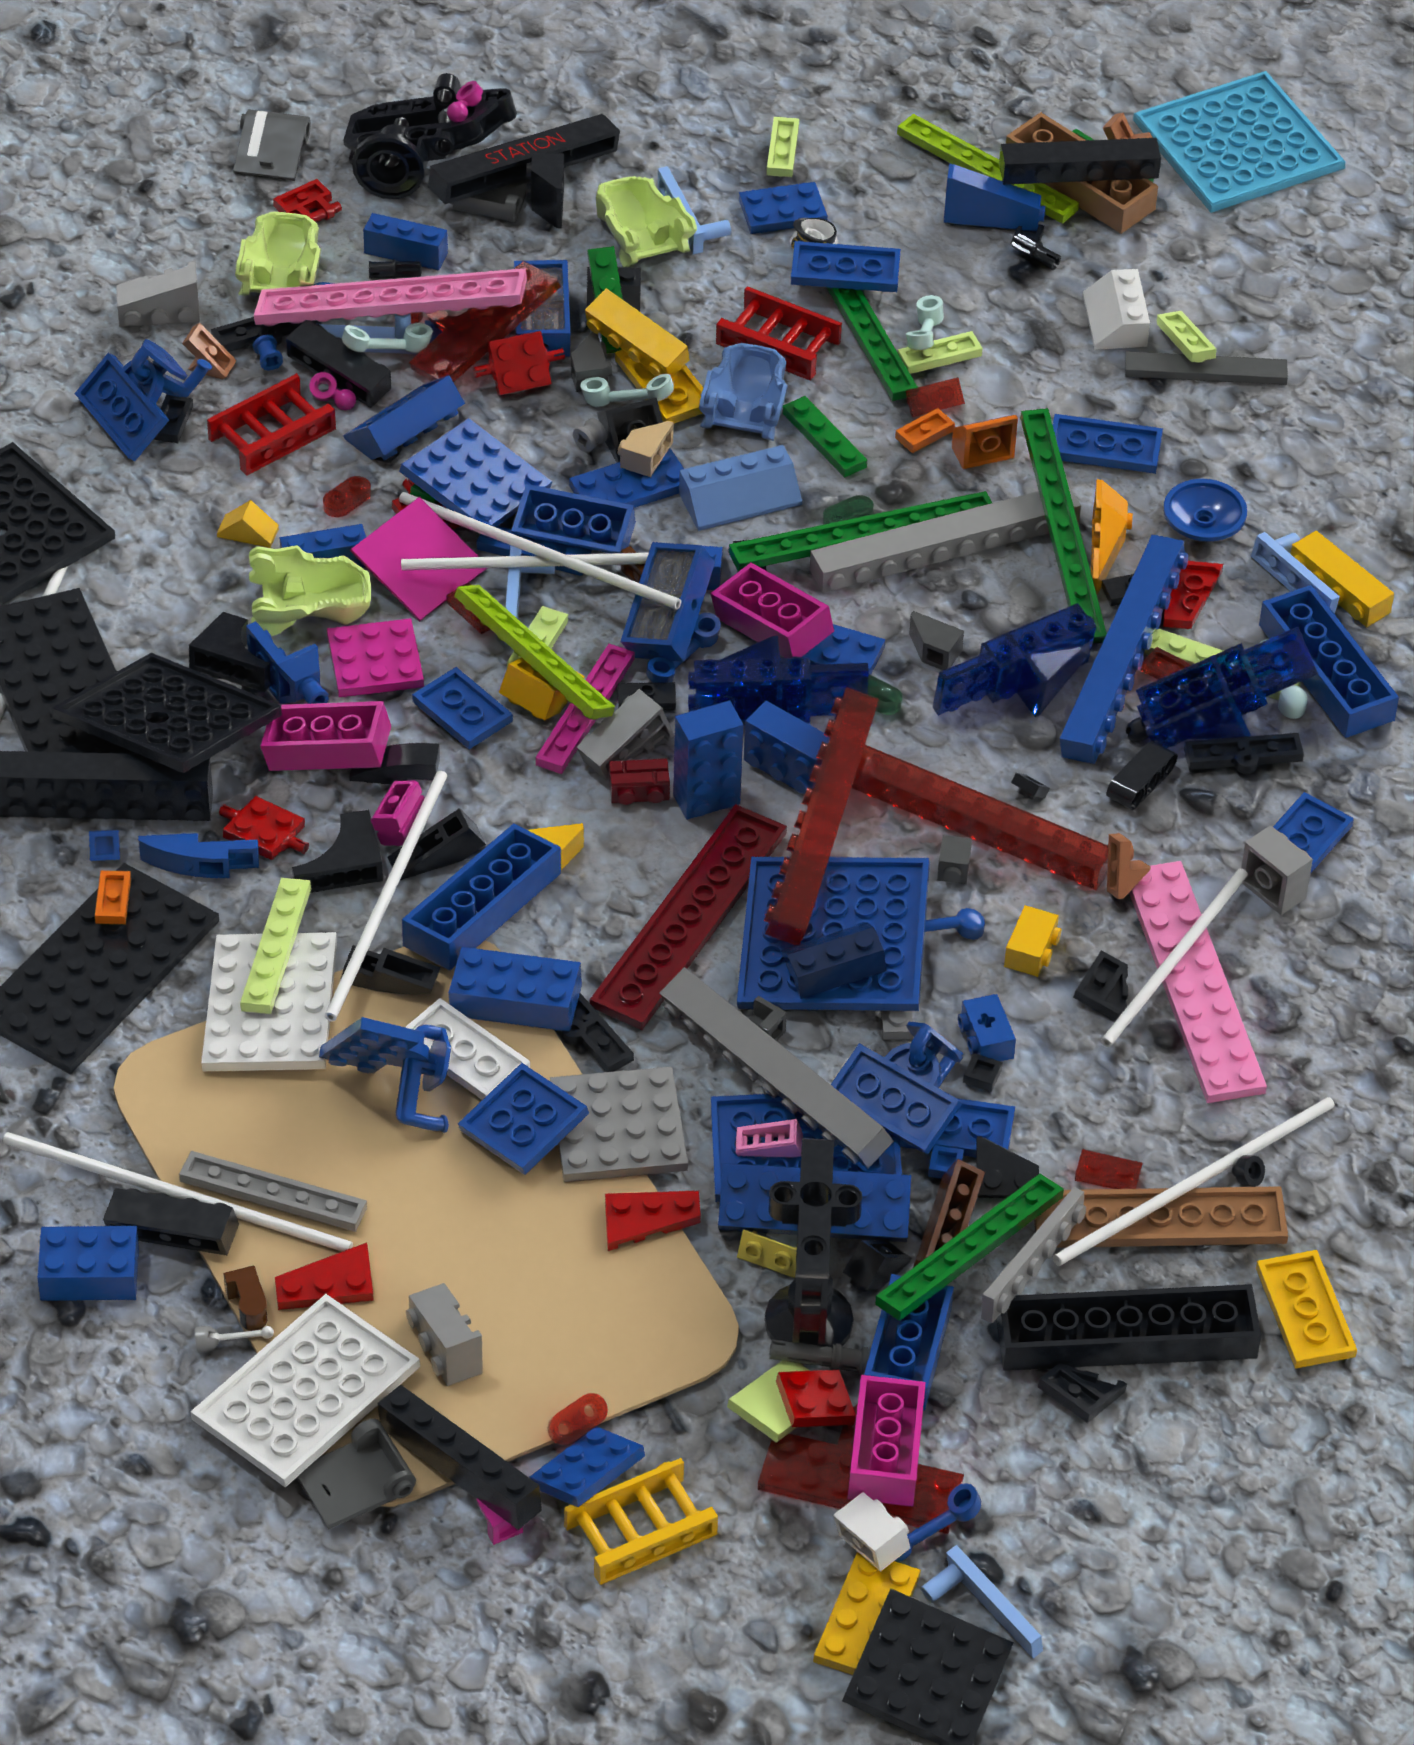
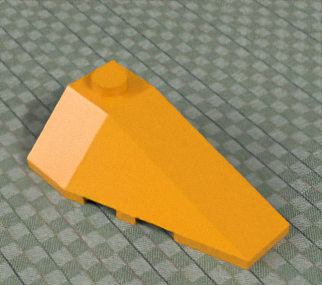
(1108, 530)

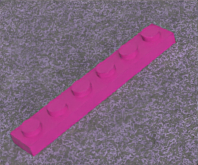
(573, 725)

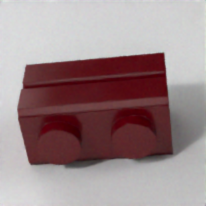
(639, 781)

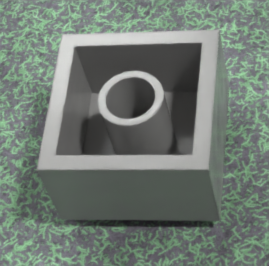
(1276, 869)

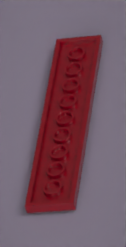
(687, 917)

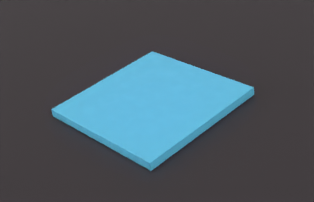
(1239, 141)

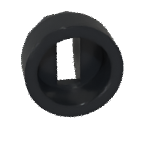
(1136, 730)

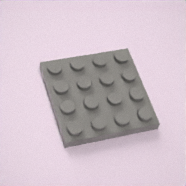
(629, 1125)

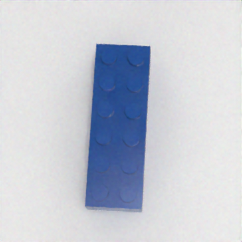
(1347, 680)
(481, 896)
(746, 1202)

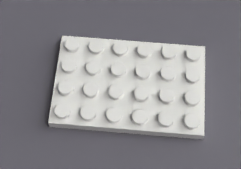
(295, 1028)
(305, 1390)

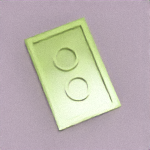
(762, 1403)

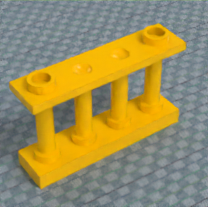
(653, 1546)

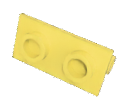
(767, 1253)

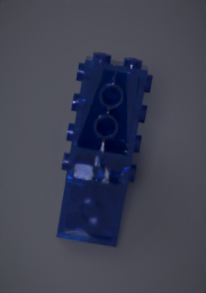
(1025, 661)
(761, 676)
(1217, 692)

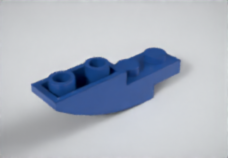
(189, 857)

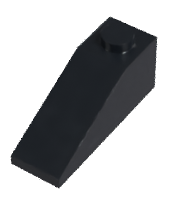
(443, 845)

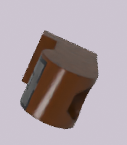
(247, 1289)

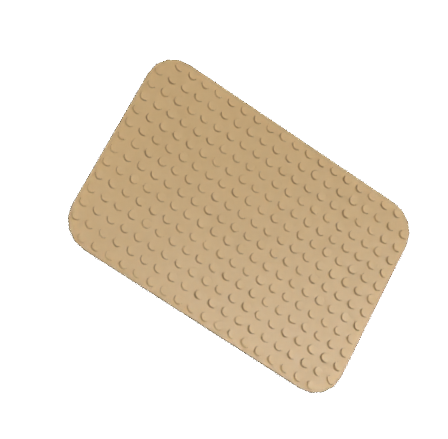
(443, 1209)

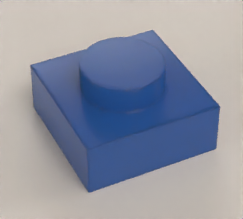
(104, 845)
(942, 1160)

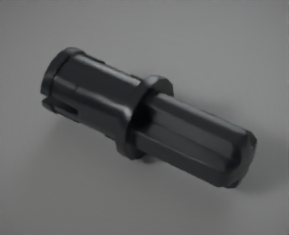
(1035, 251)
(394, 269)

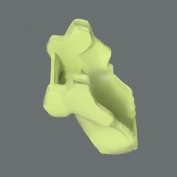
(643, 219)
(279, 253)
(306, 586)

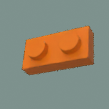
(924, 430)
(112, 897)

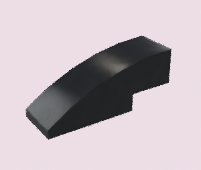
(402, 763)
(394, 973)

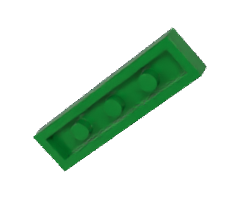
(604, 275)
(824, 436)

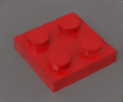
(815, 1398)

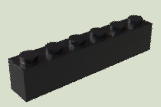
(1079, 161)
(460, 1457)

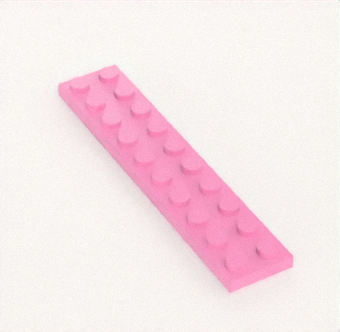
(390, 297)
(1197, 987)

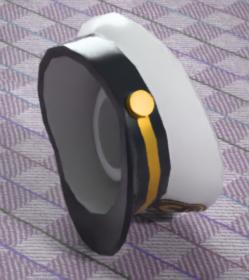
(814, 230)

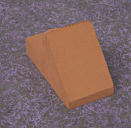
(206, 347)
(1121, 872)

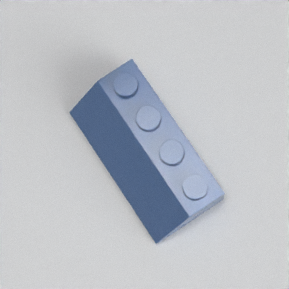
(739, 487)

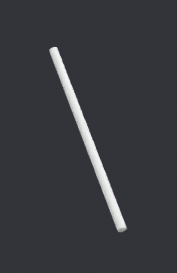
(518, 561)
(1173, 958)

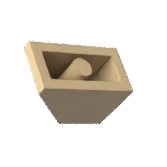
(646, 448)

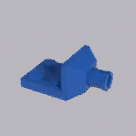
(290, 675)

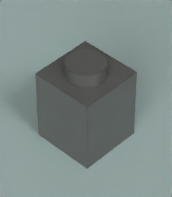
(954, 859)

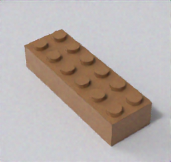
(1113, 202)

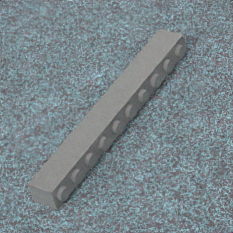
(930, 541)
(776, 1068)

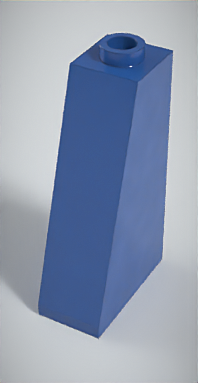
(989, 203)

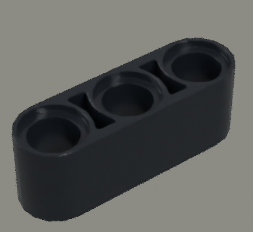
(1142, 775)

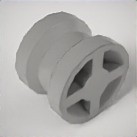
(589, 435)

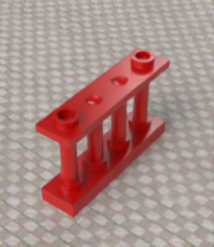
(798, 361)
(280, 442)

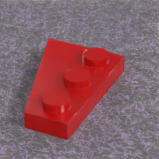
(1191, 594)
(645, 1213)
(341, 1276)

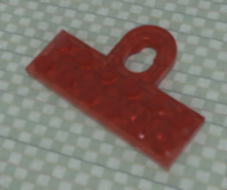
(467, 334)
(821, 1475)

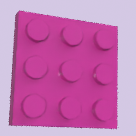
(375, 657)

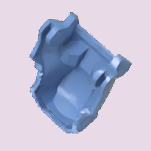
(745, 390)

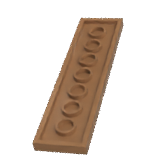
(1194, 1218)

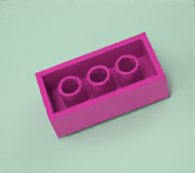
(768, 607)
(327, 736)
(887, 1439)

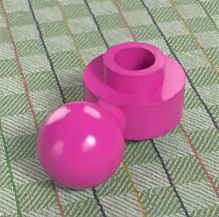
(467, 96)
(344, 398)

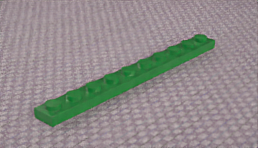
(1061, 515)
(799, 543)

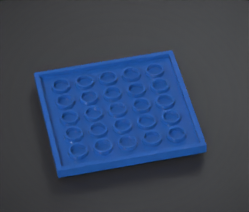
(853, 891)

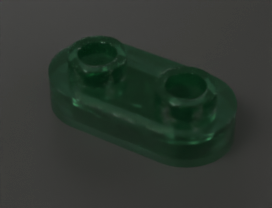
(848, 509)
(889, 697)

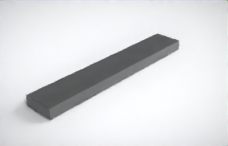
(1217, 369)

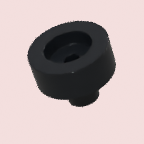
(1249, 1170)

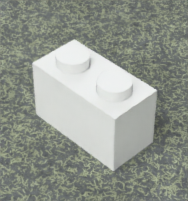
(872, 1531)

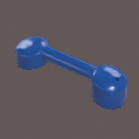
(704, 636)
(967, 922)
(963, 1505)

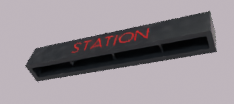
(508, 161)

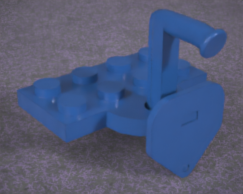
(127, 395)
(374, 1044)
(904, 1086)

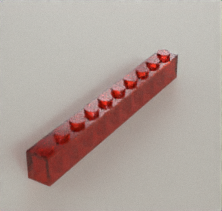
(821, 818)
(982, 818)

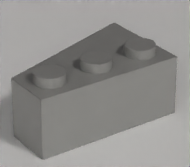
(159, 299)
(626, 734)
(445, 1334)

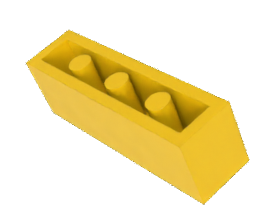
(636, 334)
(1358, 590)

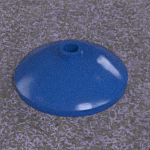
(1205, 510)

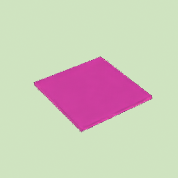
(416, 534)

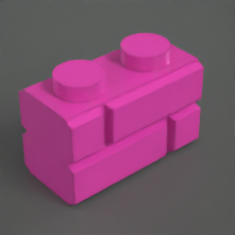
(397, 812)

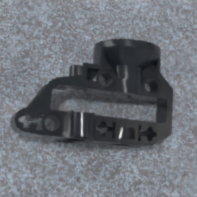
(413, 141)
(810, 1306)

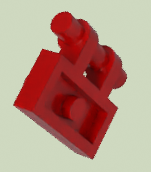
(307, 198)

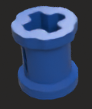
(266, 348)

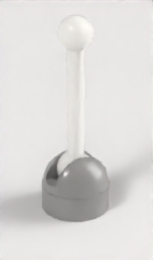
(208, 1338)

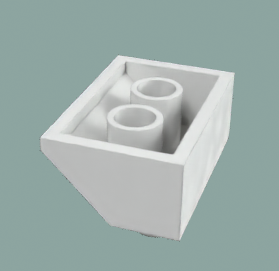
(1117, 311)

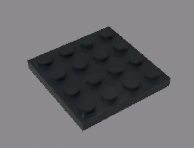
(927, 1671)

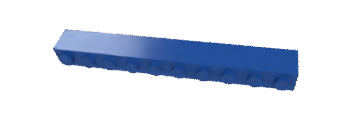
(1123, 649)

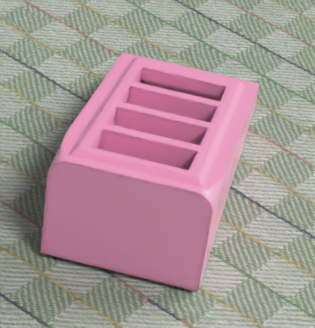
(781, 1148)

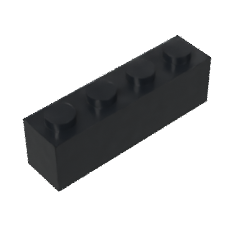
(352, 370)
(174, 1220)

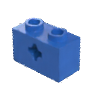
(987, 1028)

